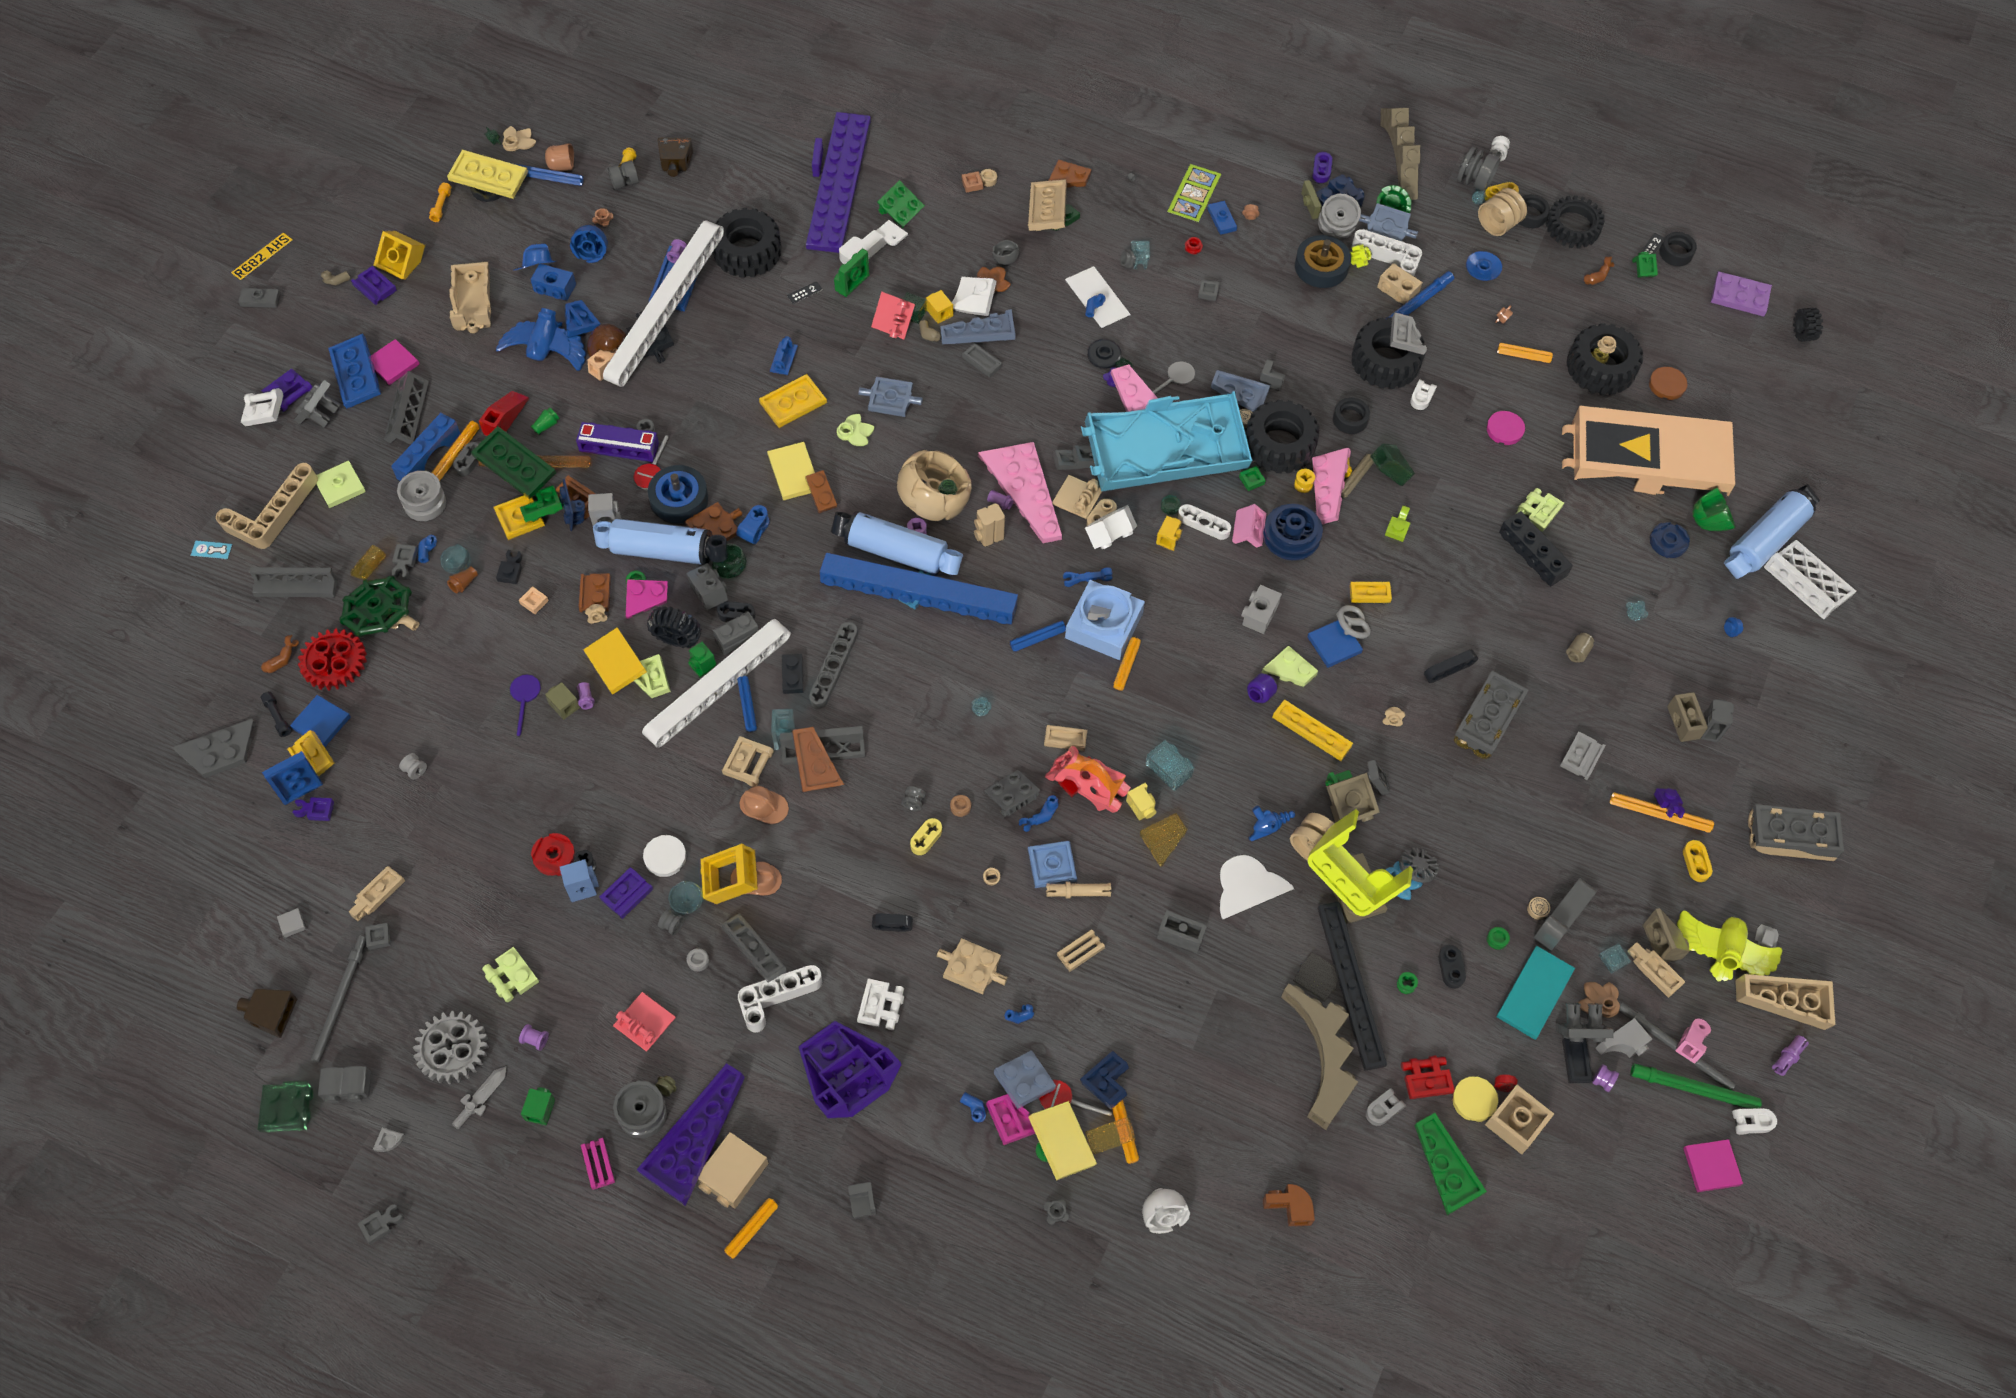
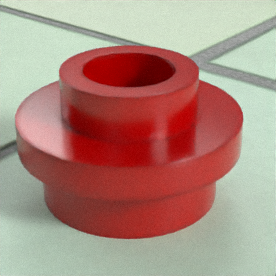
(1193, 245)

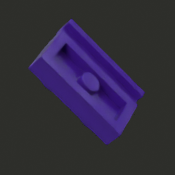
(374, 285)
(626, 893)

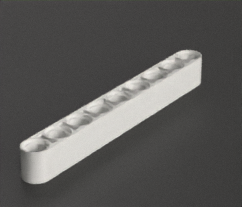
(716, 683)

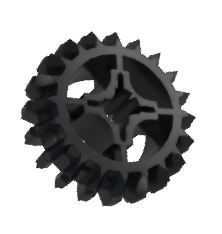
(674, 627)

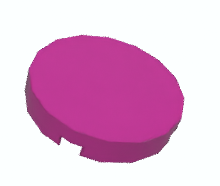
(1505, 427)

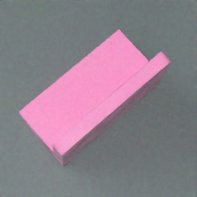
(1249, 525)

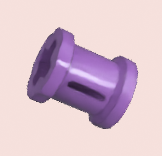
(676, 250)
(533, 1037)

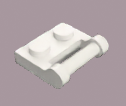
(263, 412)

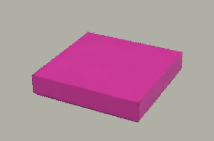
(393, 362)
(1713, 1165)

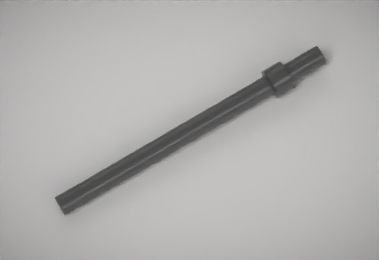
(354, 958)
(1708, 1069)

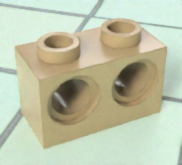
(1399, 284)

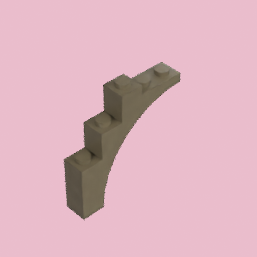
(1406, 153)
(1333, 1052)

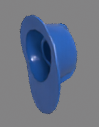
(536, 254)

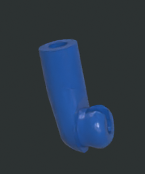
(1093, 303)
(425, 547)
(1018, 1017)
(976, 1105)

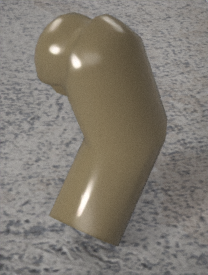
(334, 280)
(928, 333)

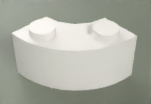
(1111, 527)

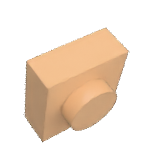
(533, 600)

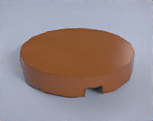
(1668, 383)

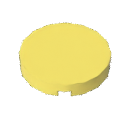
(1475, 1099)

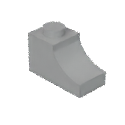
(1628, 1039)

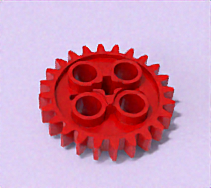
(314, 659)

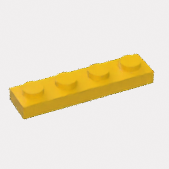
(1312, 730)

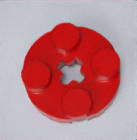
(553, 842)

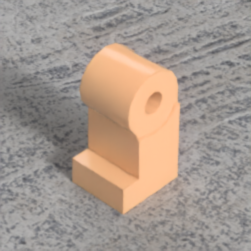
(598, 363)

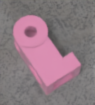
(1691, 1040)

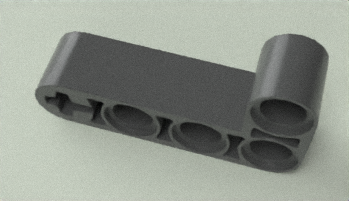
(1565, 914)

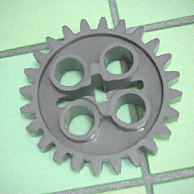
(454, 1065)

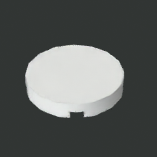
(664, 855)

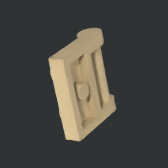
(742, 757)

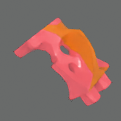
(1102, 778)

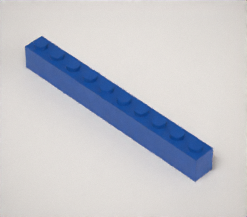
(912, 586)

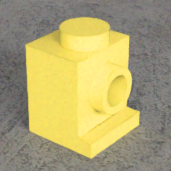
(1141, 802)

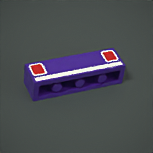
(617, 441)

